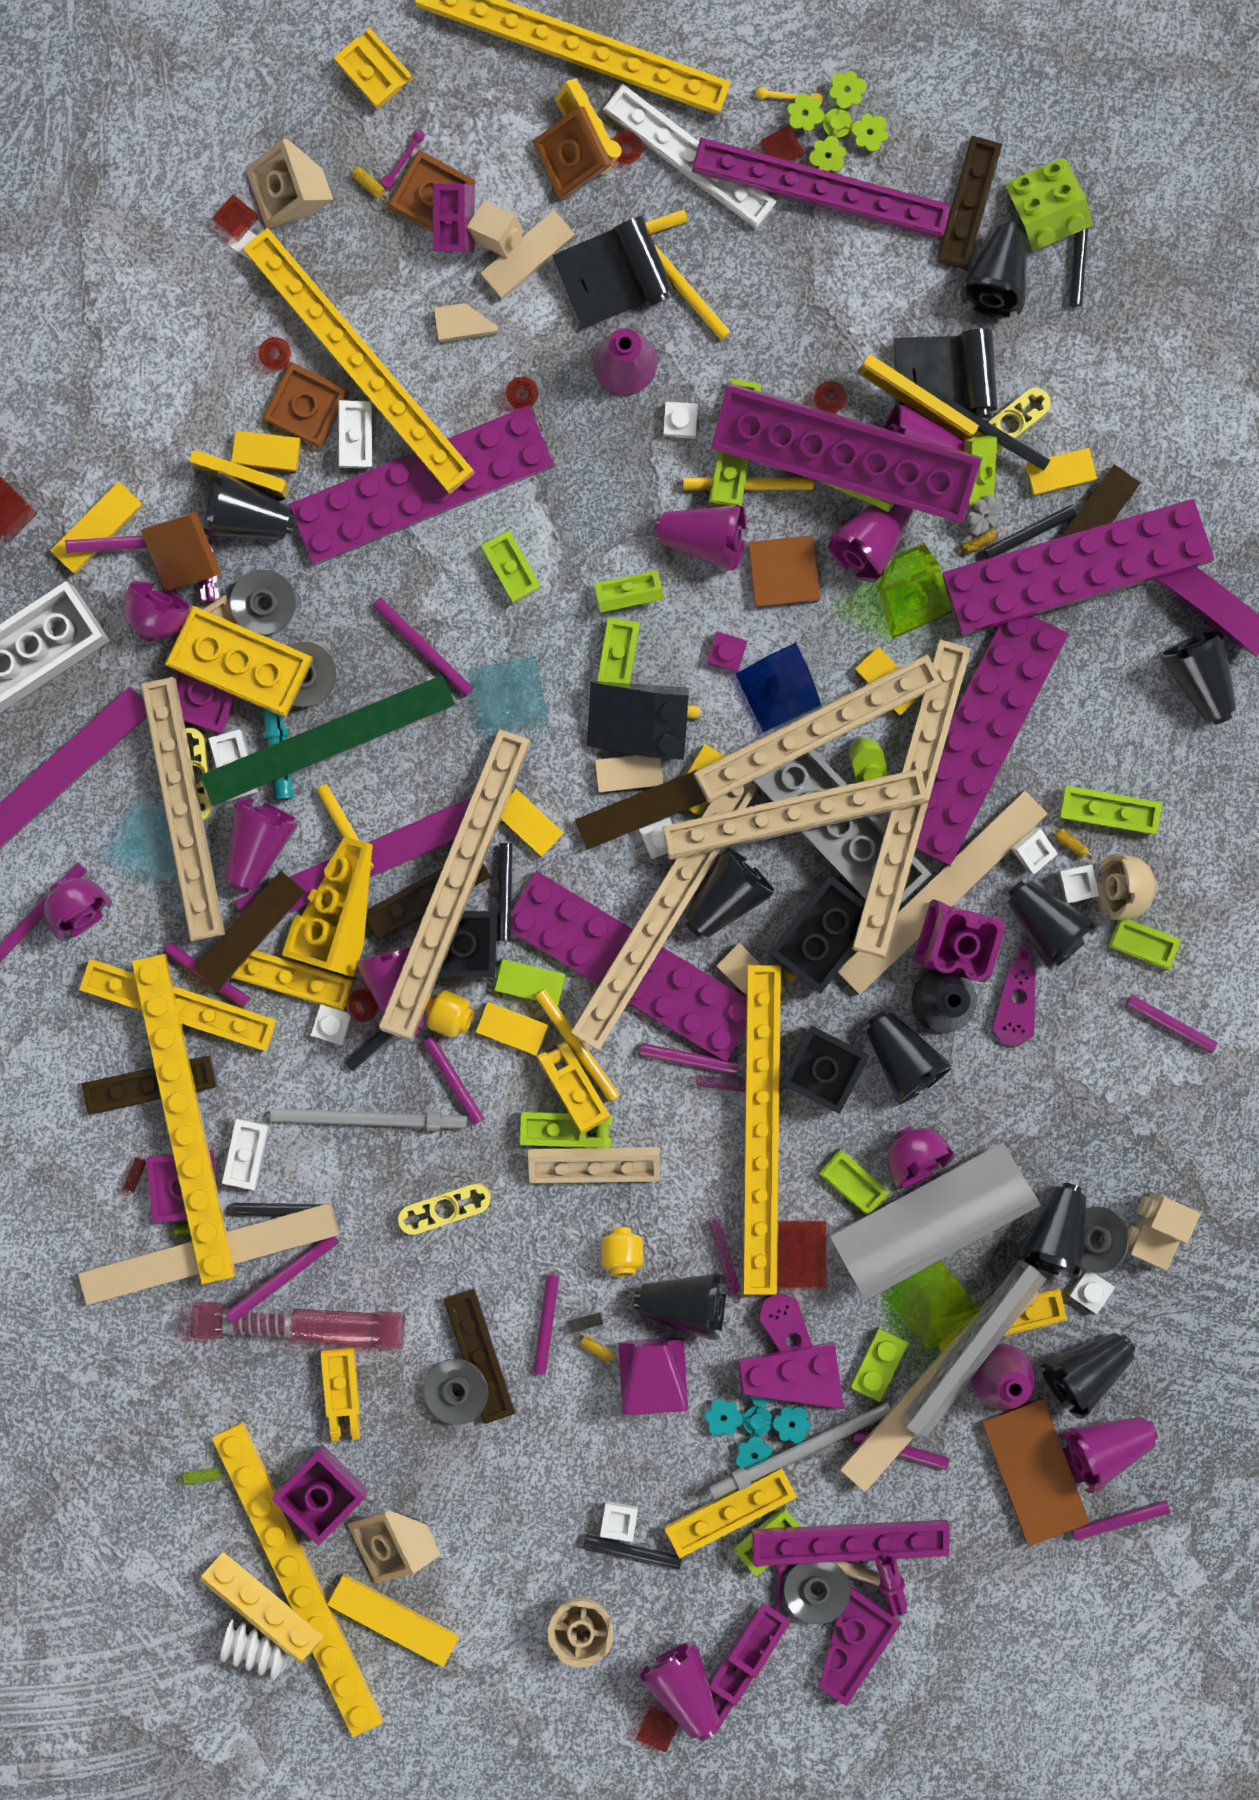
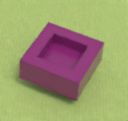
(727, 652)

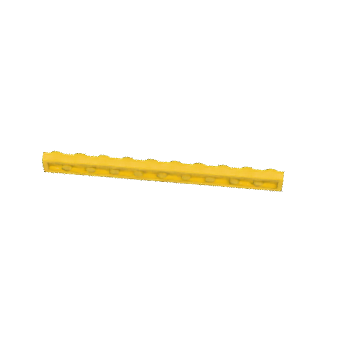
(587, 50)
(358, 361)
(183, 1119)
(761, 1129)
(297, 1578)

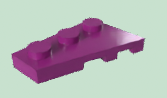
(794, 1375)
(856, 1645)

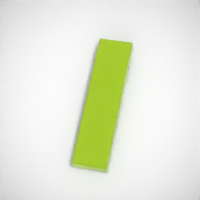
(730, 470)

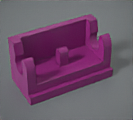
(451, 214)

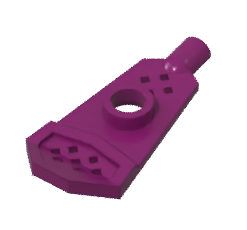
(1017, 1013)
(785, 1324)

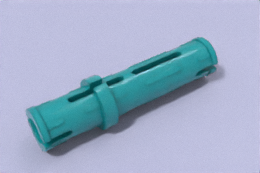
(275, 733)

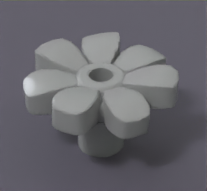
(983, 514)

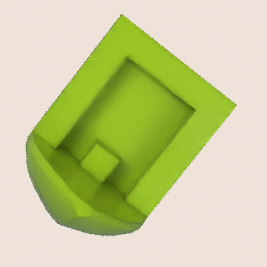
(867, 759)

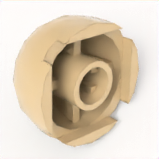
(1126, 887)
(580, 1632)

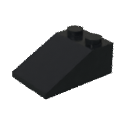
(638, 719)

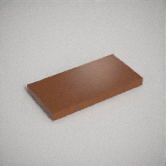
(1035, 1471)

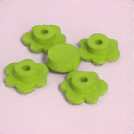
(837, 122)

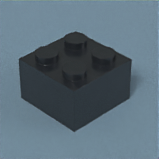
(473, 947)
(824, 1068)

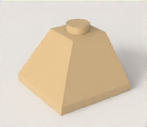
(287, 185)
(393, 1544)

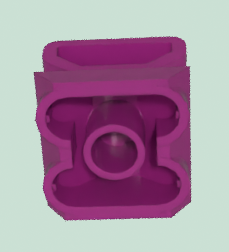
(959, 942)
(653, 1376)

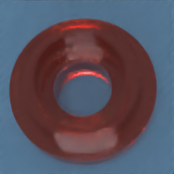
(634, 141)
(271, 344)
(522, 383)
(832, 407)
(369, 1005)

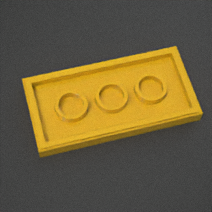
(239, 661)

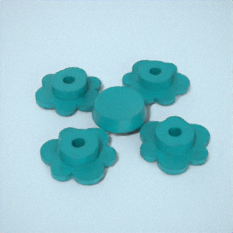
(757, 1422)

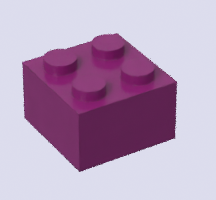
(320, 1494)

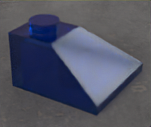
(779, 687)

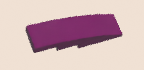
(1216, 606)
(745, 1659)

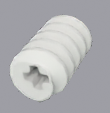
(254, 1650)

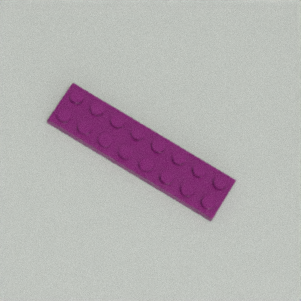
(846, 453)
(408, 493)
(1077, 567)
(986, 730)
(669, 991)

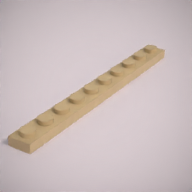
(906, 823)
(454, 885)
(651, 932)

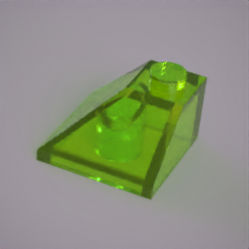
(912, 591)
(933, 1304)

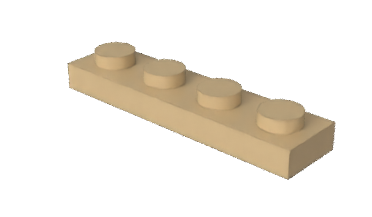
(594, 1165)

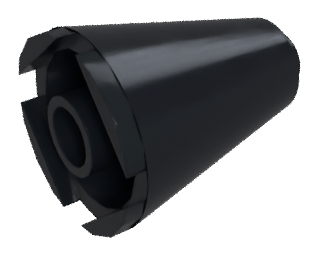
(999, 274)
(245, 512)
(1203, 674)
(727, 894)
(1049, 923)
(931, 1001)
(905, 1057)
(1058, 1233)
(685, 1304)
(1088, 1371)

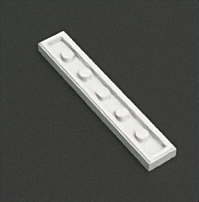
(680, 151)

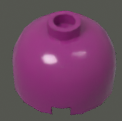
(154, 612)
(74, 906)
(916, 1155)

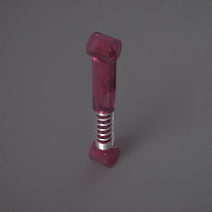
(376, 1329)

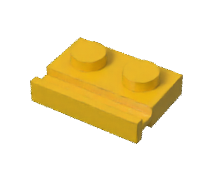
(373, 68)

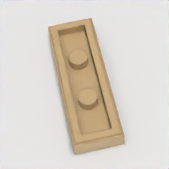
(533, 252)

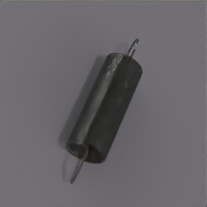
(585, 1322)

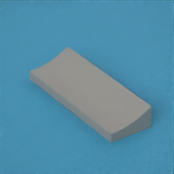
(848, 845)
(934, 1221)
(972, 1349)

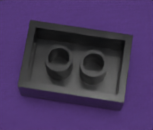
(820, 935)

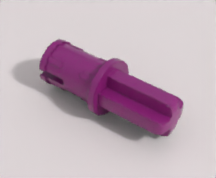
(891, 1584)

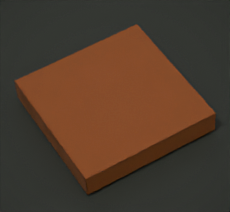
(572, 152)
(415, 192)
(305, 405)
(180, 551)
(784, 571)

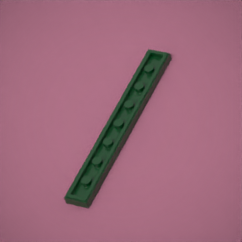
(327, 740)

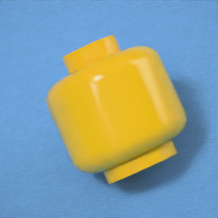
(449, 1014)
(622, 1252)

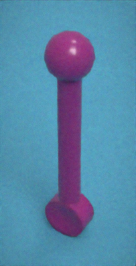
(388, 180)
(779, 1585)

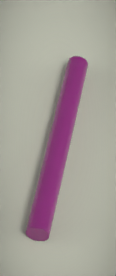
(423, 647)
(33, 917)
(280, 1278)

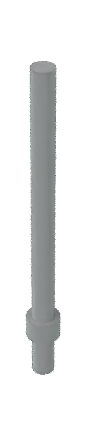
(432, 1120)
(742, 1478)

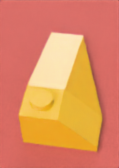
(335, 920)

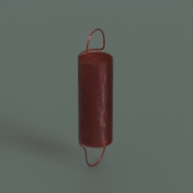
(134, 1175)

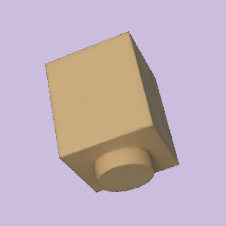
(495, 229)

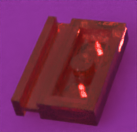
(801, 1253)

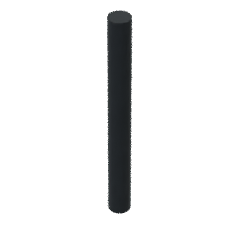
(1002, 438)

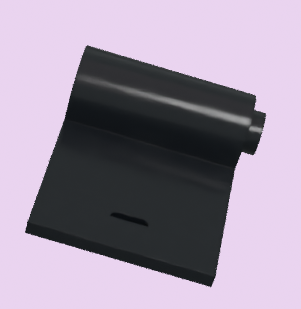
(618, 272)
(952, 365)

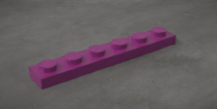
(850, 1542)

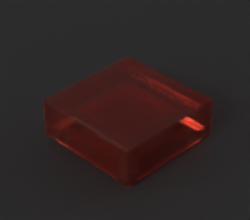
(782, 145)
(235, 217)
(657, 1729)

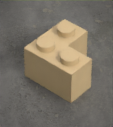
(1160, 1229)

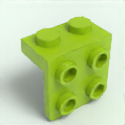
(1049, 203)

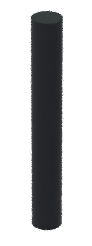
(1078, 268)
(1030, 532)
(505, 892)
(367, 1049)
(268, 1209)
(632, 1551)

